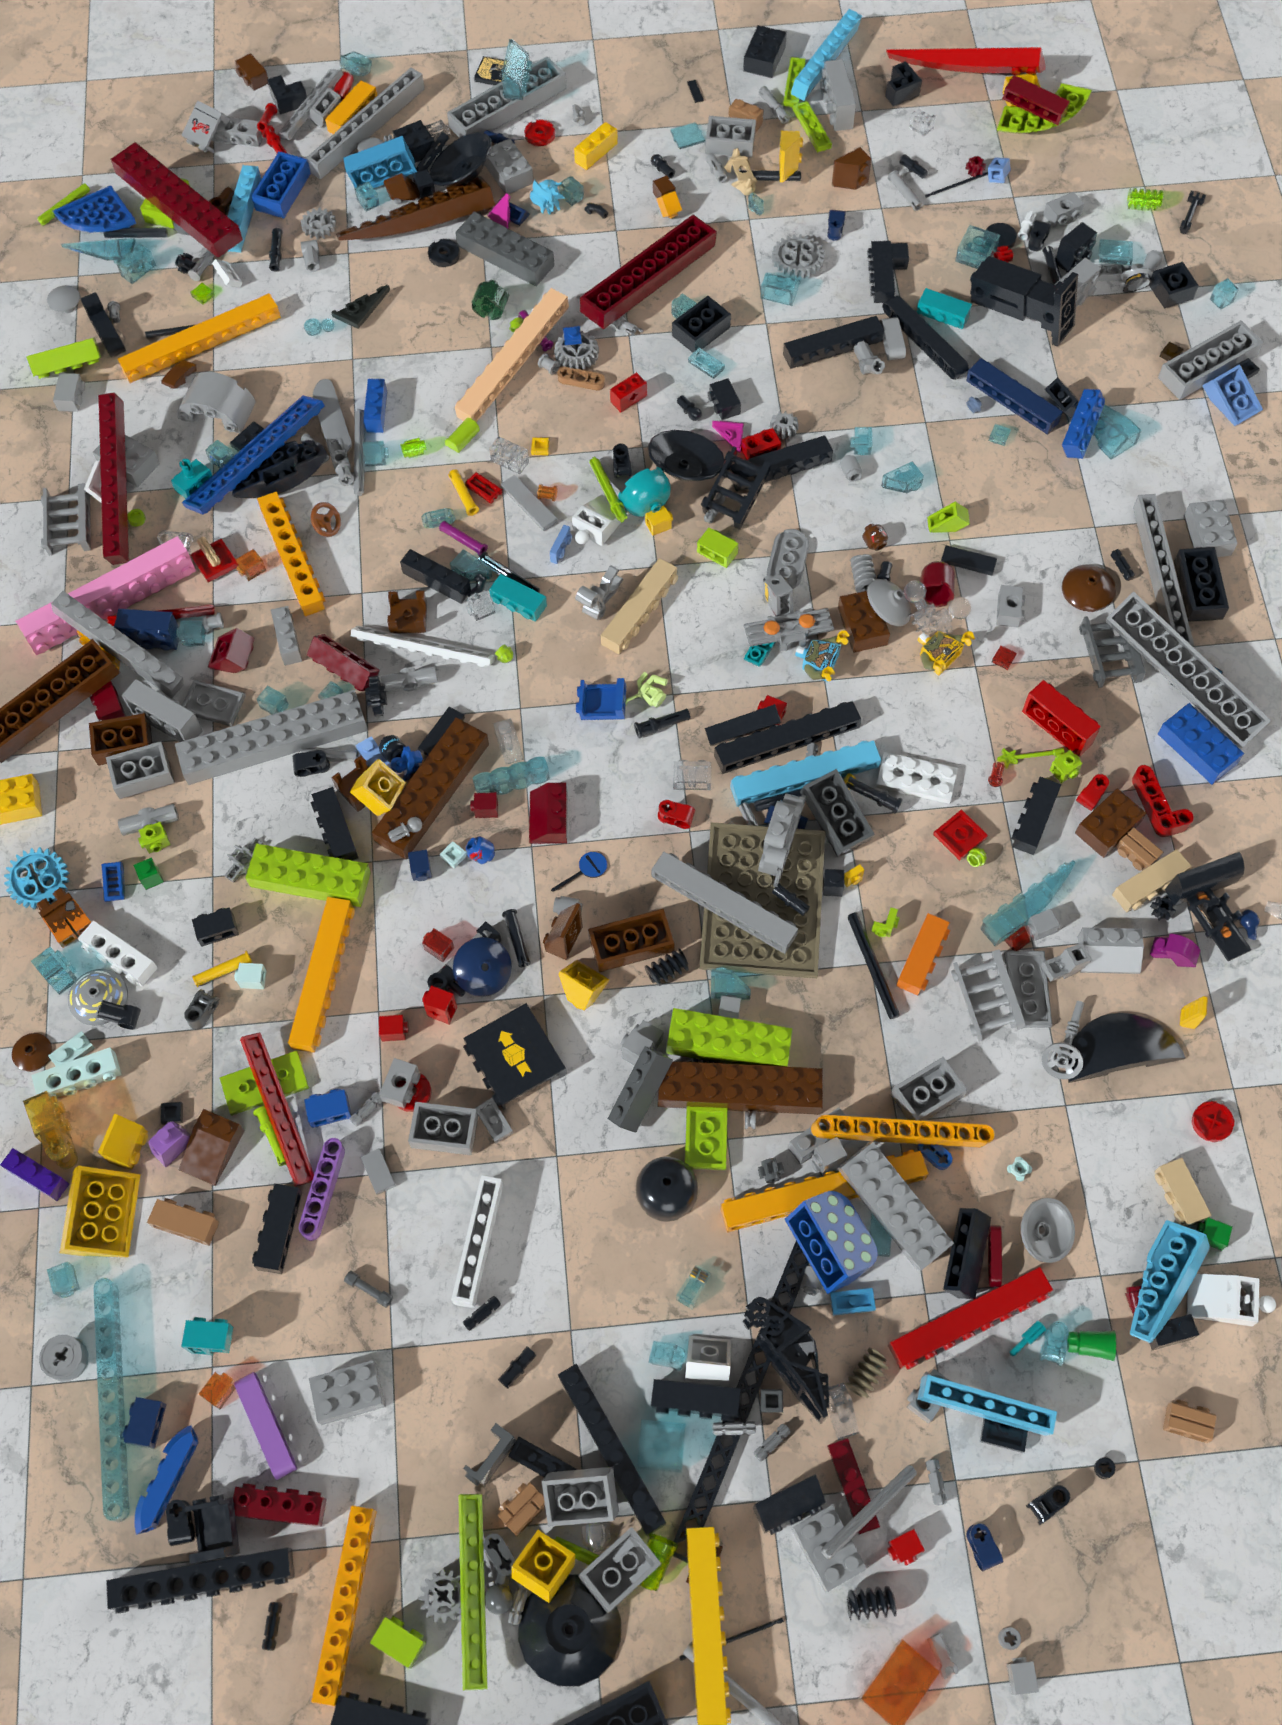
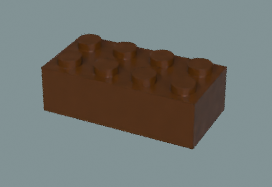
(631, 940)

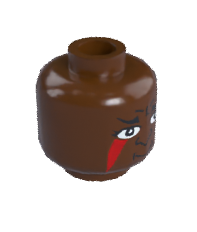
(875, 537)

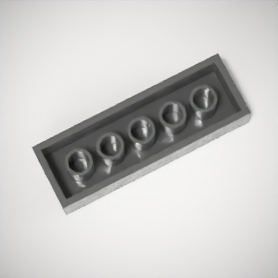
(505, 248)

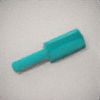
(1029, 1336)

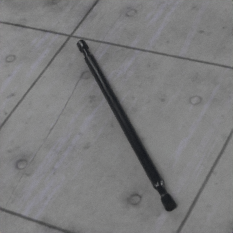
(956, 184)
(746, 1633)

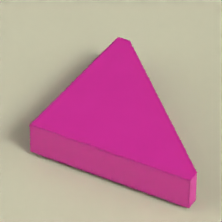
(501, 212)
(730, 431)

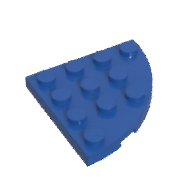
(96, 212)

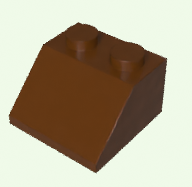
(852, 170)

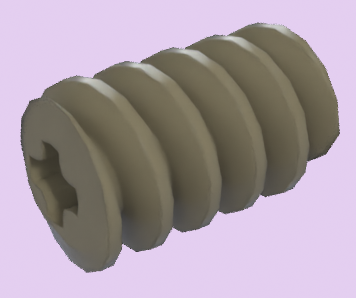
(867, 1373)

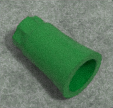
(1093, 1343)

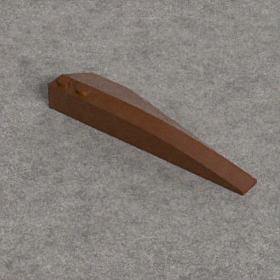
(428, 212)

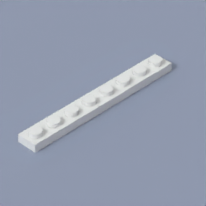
(416, 645)

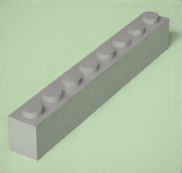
(117, 644)
(724, 902)

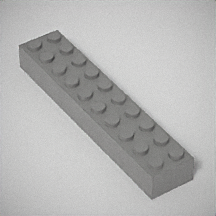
(1187, 670)
(270, 737)

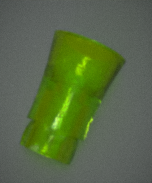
(664, 1550)

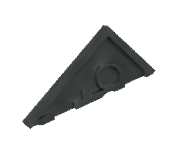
(360, 309)

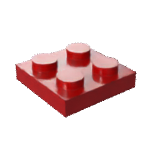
(227, 561)
(960, 834)

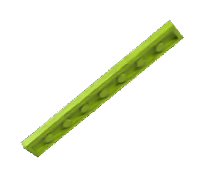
(472, 1592)

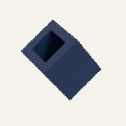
(420, 865)

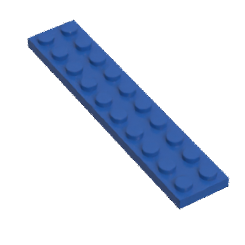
(253, 454)

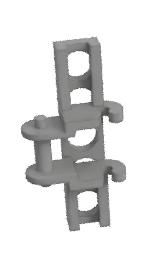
(242, 866)

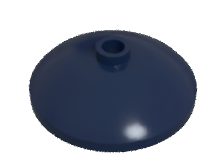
(468, 966)

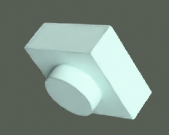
(453, 854)

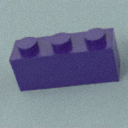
(34, 1174)

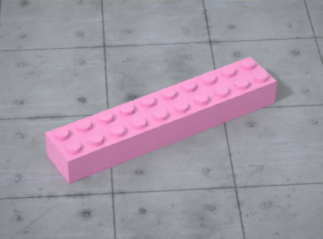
(111, 591)

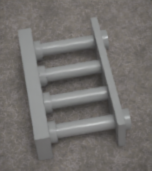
(82, 524)
(1001, 981)

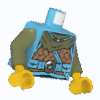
(822, 656)

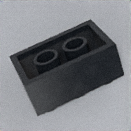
(790, 1505)

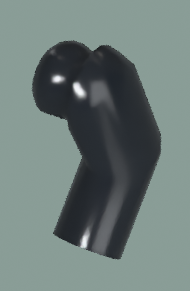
(597, 208)
(481, 581)

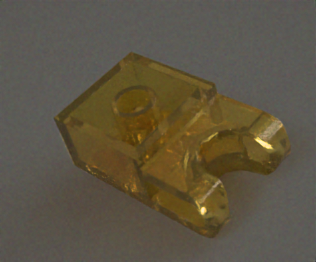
(51, 1128)

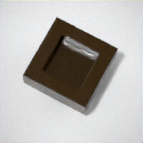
(1171, 351)

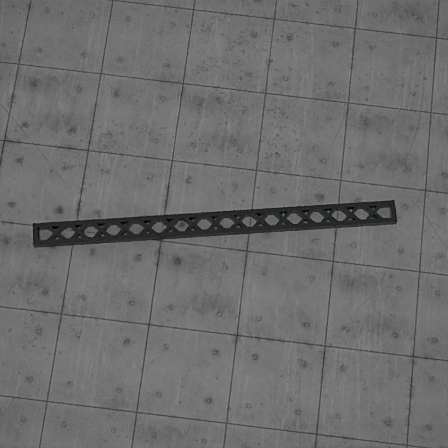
(748, 1407)

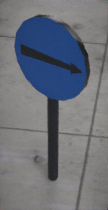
(591, 865)

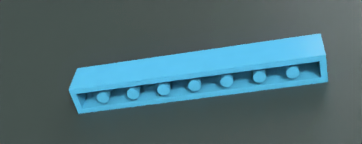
(828, 51)
(799, 773)

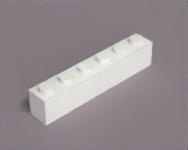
(477, 1242)

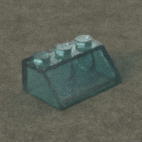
(516, 71)

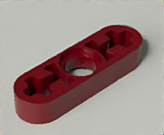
(995, 1256)

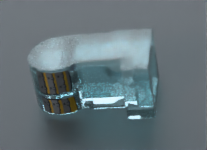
(693, 1287)

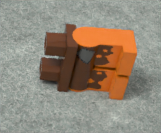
(61, 911)

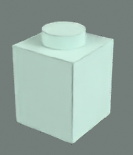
(251, 976)

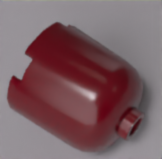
(939, 583)

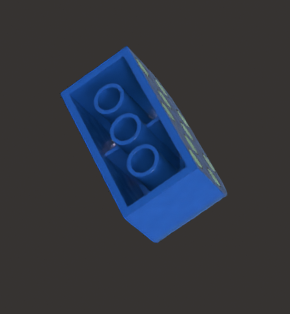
(833, 1239)

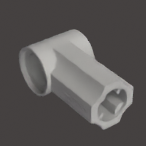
(310, 253)

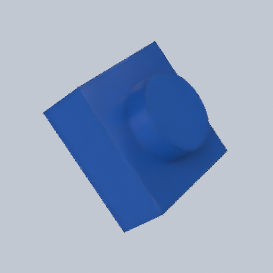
(572, 335)

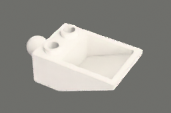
(595, 521)
(1220, 1299)

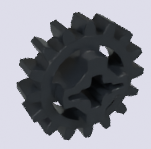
(376, 696)

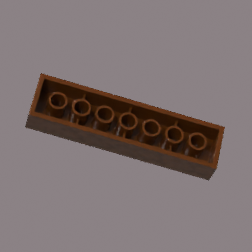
(53, 697)
(432, 785)
(743, 1087)

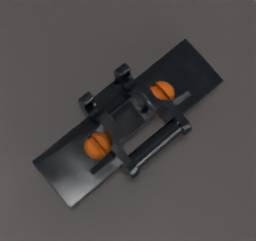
(1222, 919)

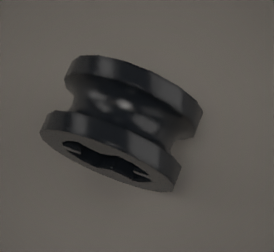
(1107, 1475)

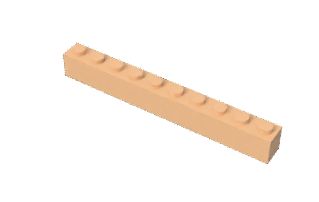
(512, 356)

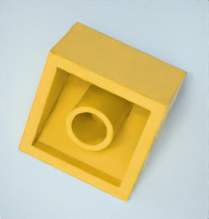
(378, 788)
(123, 1142)

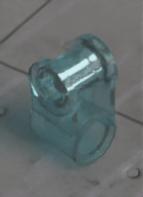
(1054, 1348)

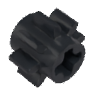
(185, 263)
(1162, 908)

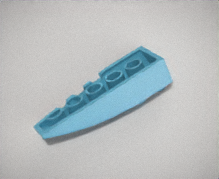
(1167, 1277)

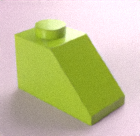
(949, 519)

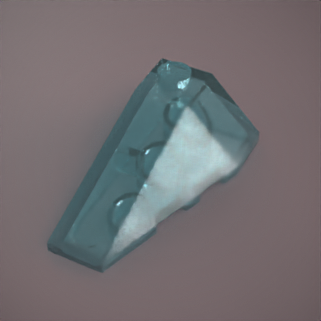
(103, 249)
(1115, 432)

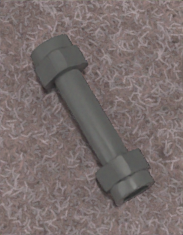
(353, 1280)

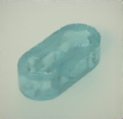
(435, 518)

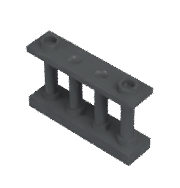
(1136, 667)

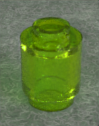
(413, 447)

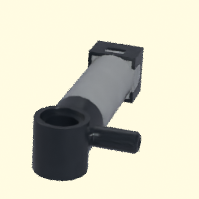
(445, 974)

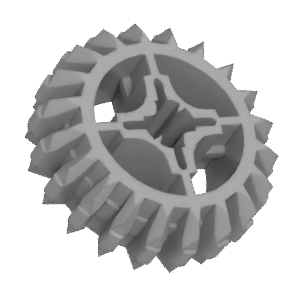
(586, 352)

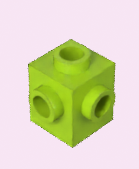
(1066, 766)
(153, 837)

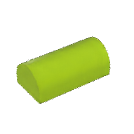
(462, 435)

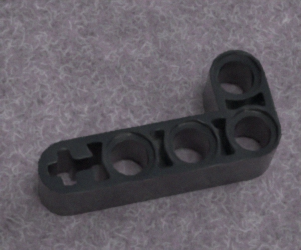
(102, 324)

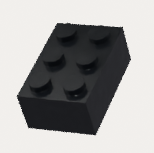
(764, 51)
(701, 324)

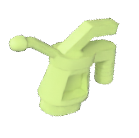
(651, 694)

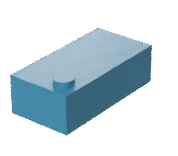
(380, 163)

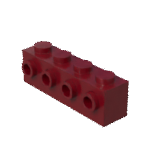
(1040, 101)
(341, 661)
(279, 1506)

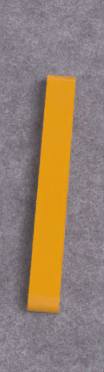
(894, 1135)

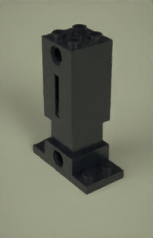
(1023, 294)

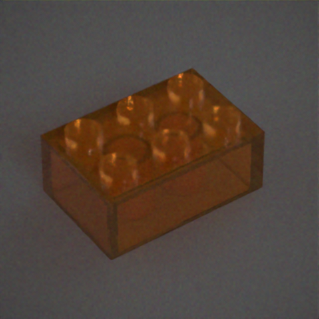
(899, 1684)

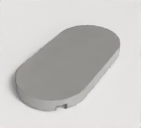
(789, 556)

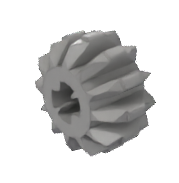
(784, 425)

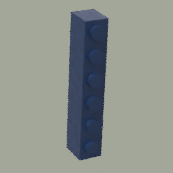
(1014, 396)

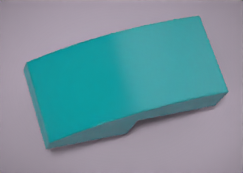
(758, 653)

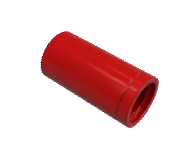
(344, 85)

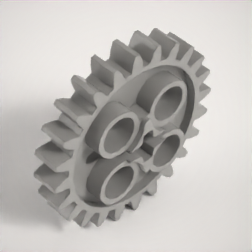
(785, 256)

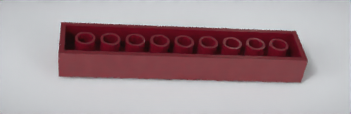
(177, 199)
(647, 271)

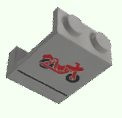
(202, 126)

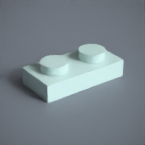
(71, 1050)

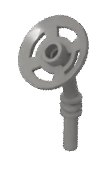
(1063, 1054)

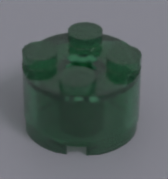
(489, 300)

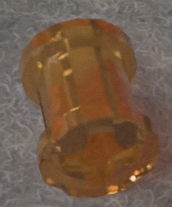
(547, 492)

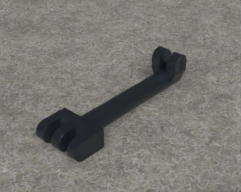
(1194, 200)

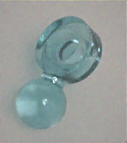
(314, 327)

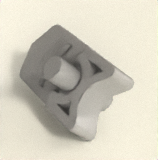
(578, 115)

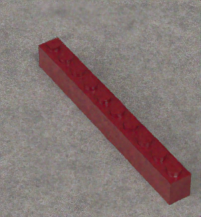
(113, 479)

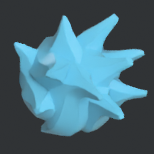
(546, 195)

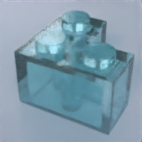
(55, 969)

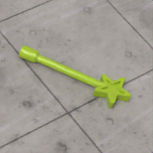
(1010, 757)

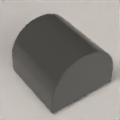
(771, 1400)

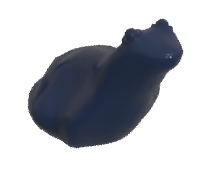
(1250, 922)

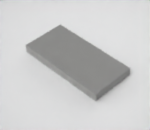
(1030, 987)

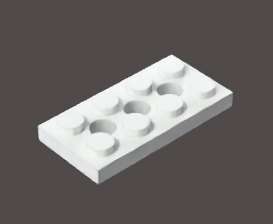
(922, 788)

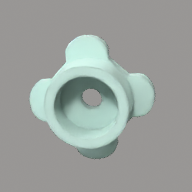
(1025, 1169)

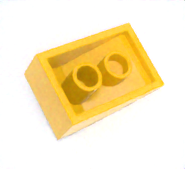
(789, 153)

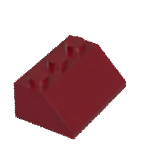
(548, 814)

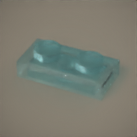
(706, 363)

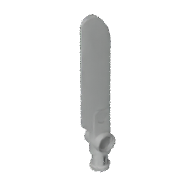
(334, 430)

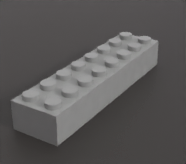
(492, 110)

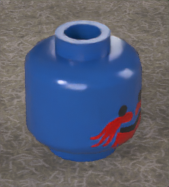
(480, 850)

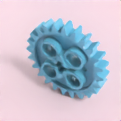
(20, 886)

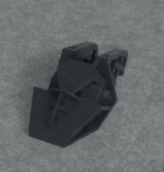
(790, 1351)

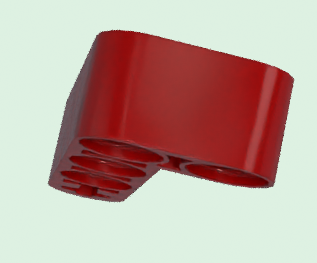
(1144, 781)

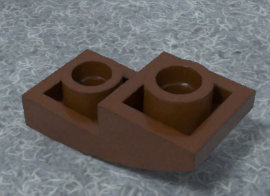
(176, 375)

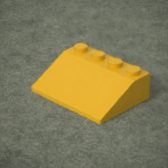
(100, 1213)

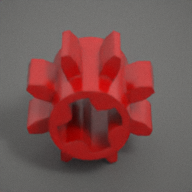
(1004, 254)

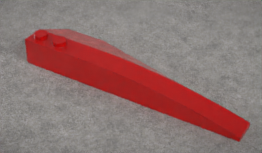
(975, 60)

